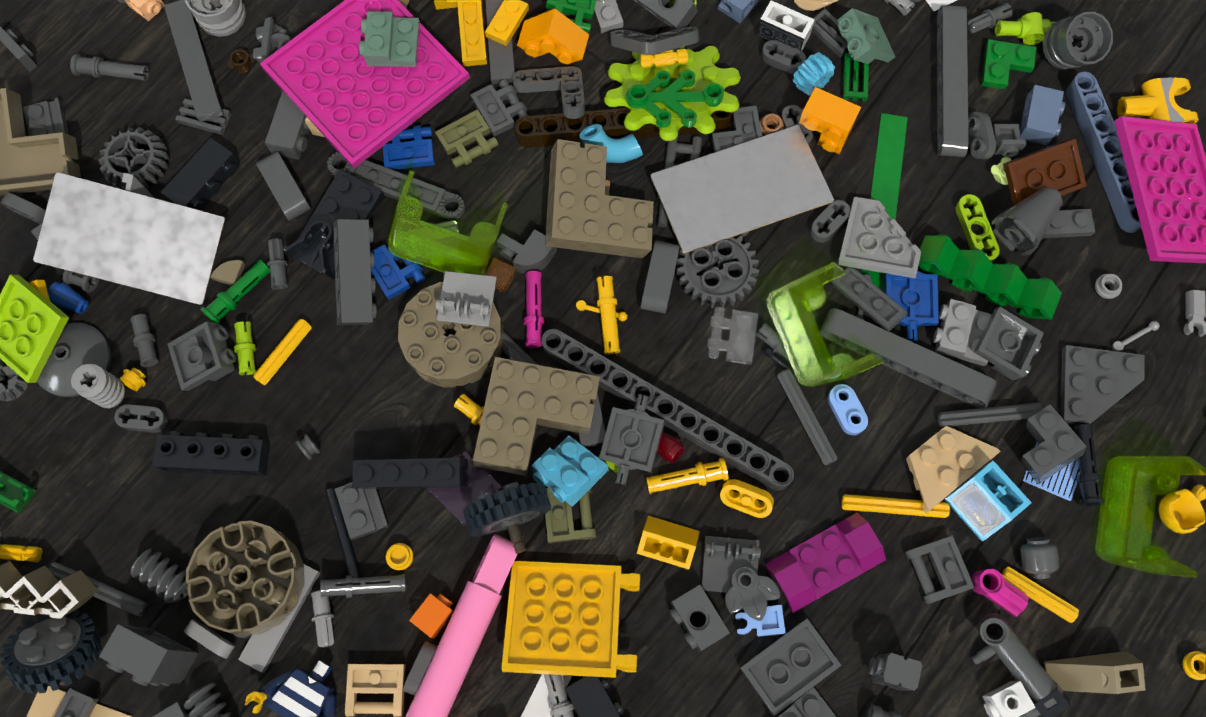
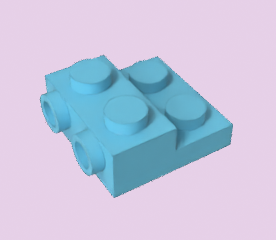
(569, 470)

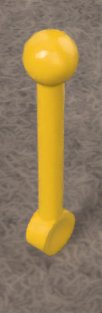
(581, 306)

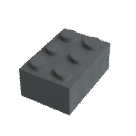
(147, 656)

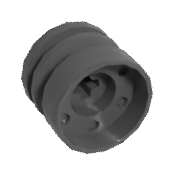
(1078, 40)

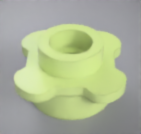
(999, 173)

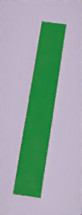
(888, 172)

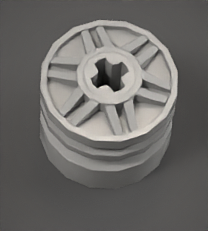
(218, 16)

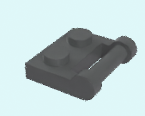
(948, 568)

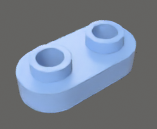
(846, 409)

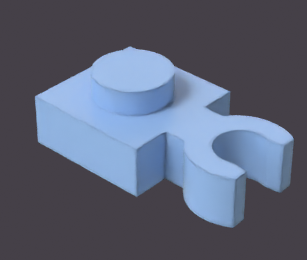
(770, 625)

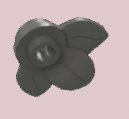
(751, 597)

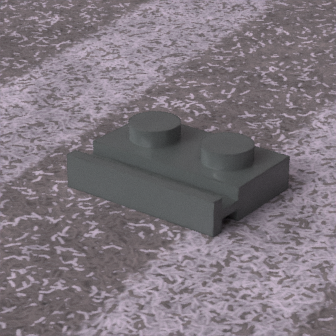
(46, 118)
(361, 510)

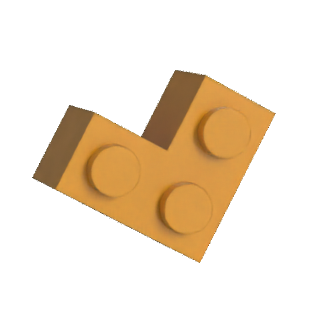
(553, 34)
(830, 117)

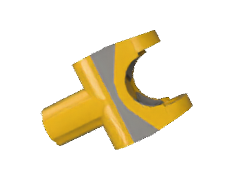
(1158, 101)

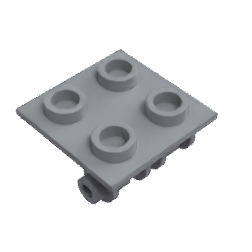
(466, 299)

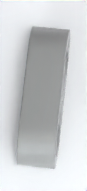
(209, 638)

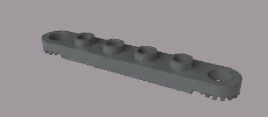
(392, 183)

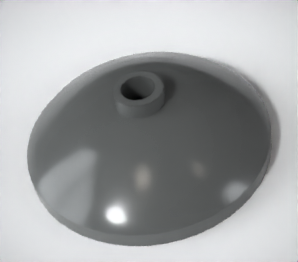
(82, 346)

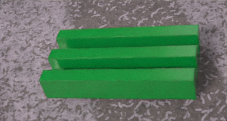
(854, 94)

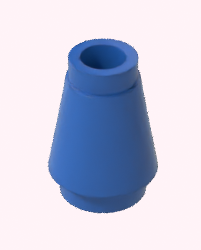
(67, 298)

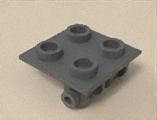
(724, 557)

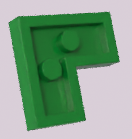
(1002, 57)

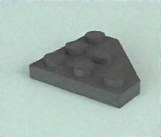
(1096, 381)

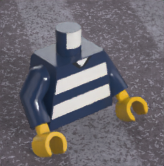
(298, 693)

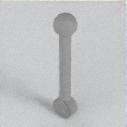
(1118, 346)

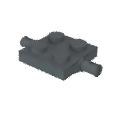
(632, 439)

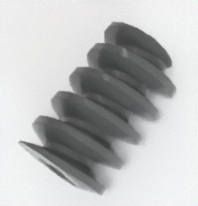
(160, 577)
(204, 703)

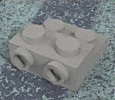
(960, 331)

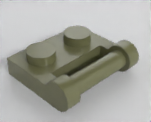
(560, 520)

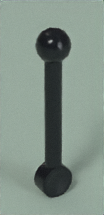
(769, 353)

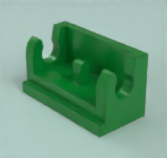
(14, 493)

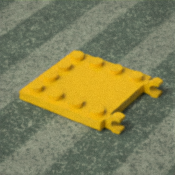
(566, 619)

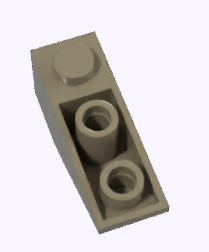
(1098, 673)

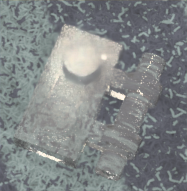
(741, 335)

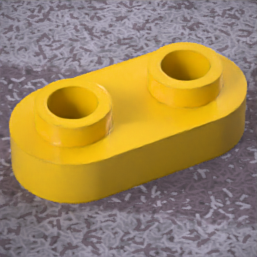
(746, 498)

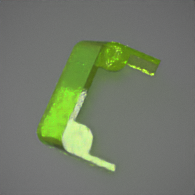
(438, 246)
(799, 333)
(1129, 511)

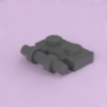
(492, 109)

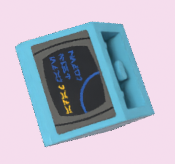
(987, 501)

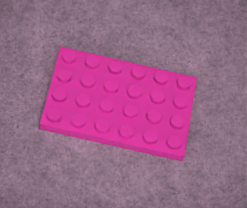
(1168, 186)

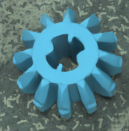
(813, 73)

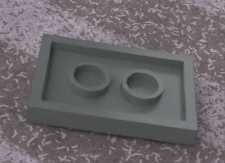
(790, 667)

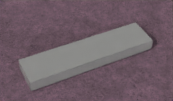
(263, 646)

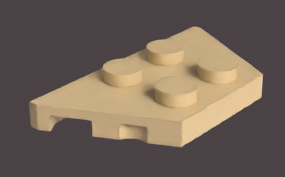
(947, 463)

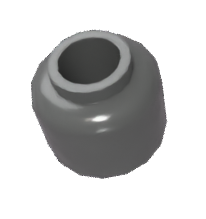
(1039, 557)

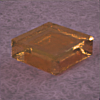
(503, 273)

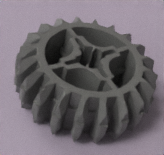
(125, 153)

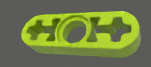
(982, 220)

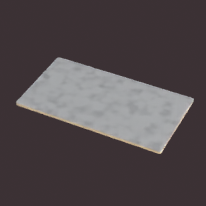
(741, 188)
(129, 238)

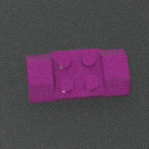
(826, 561)

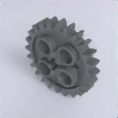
(727, 286)

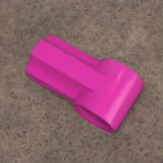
(1000, 591)

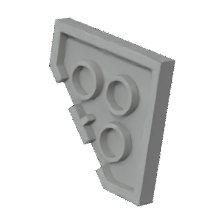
(877, 242)

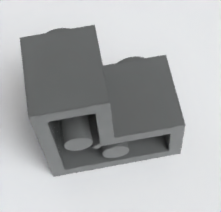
(1056, 446)

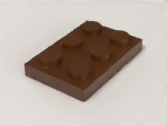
(1050, 167)

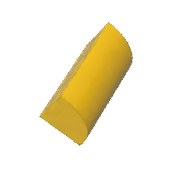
(668, 542)

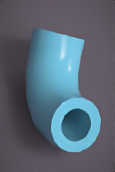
(618, 150)

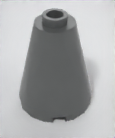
(1027, 221)

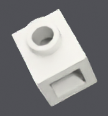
(1008, 701)

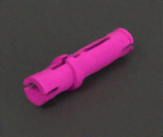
(533, 319)

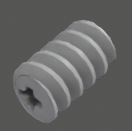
(98, 385)

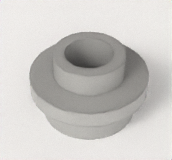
(1113, 281)

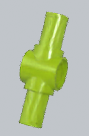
(1029, 28)

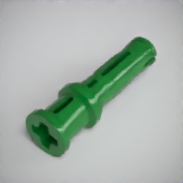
(227, 300)

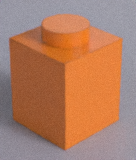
(433, 615)

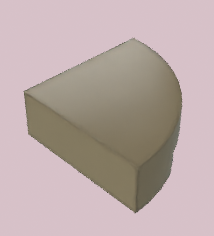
(228, 272)

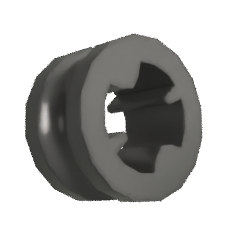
(308, 446)

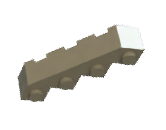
(42, 592)

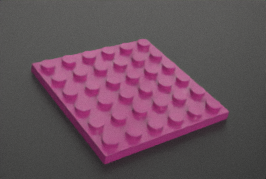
(358, 103)

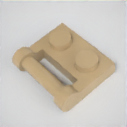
(375, 679)

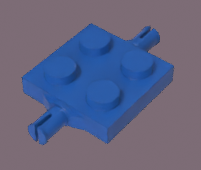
(917, 297)

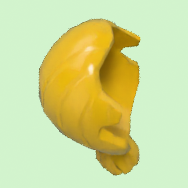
(1182, 510)

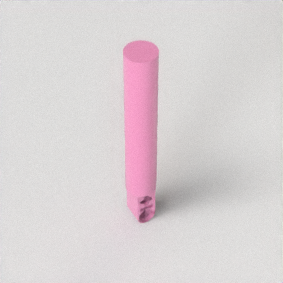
(464, 632)

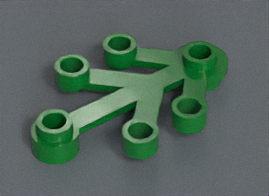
(645, 97)

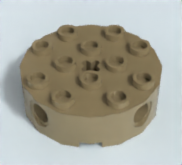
(445, 357)
(218, 584)

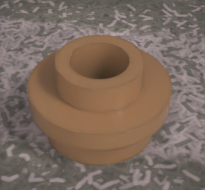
(771, 119)

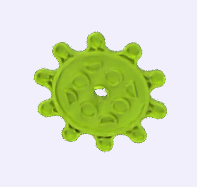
(705, 73)

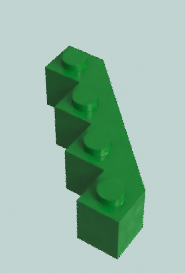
(999, 282)

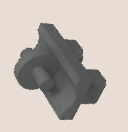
(272, 39)

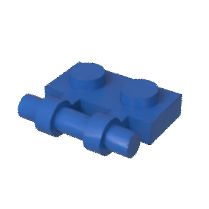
(411, 153)
(388, 274)

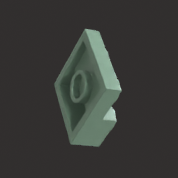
(865, 37)
(390, 40)

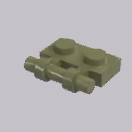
(463, 132)

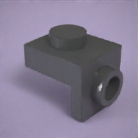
(1008, 140)

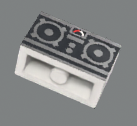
(785, 26)

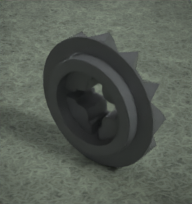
(16, 385)

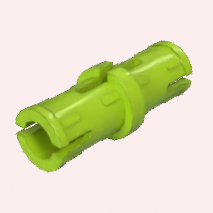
(244, 348)

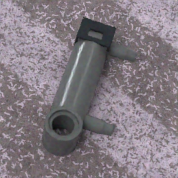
(1045, 694)

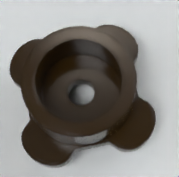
(236, 57)

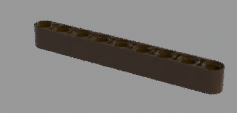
(609, 118)

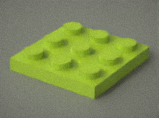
(27, 328)

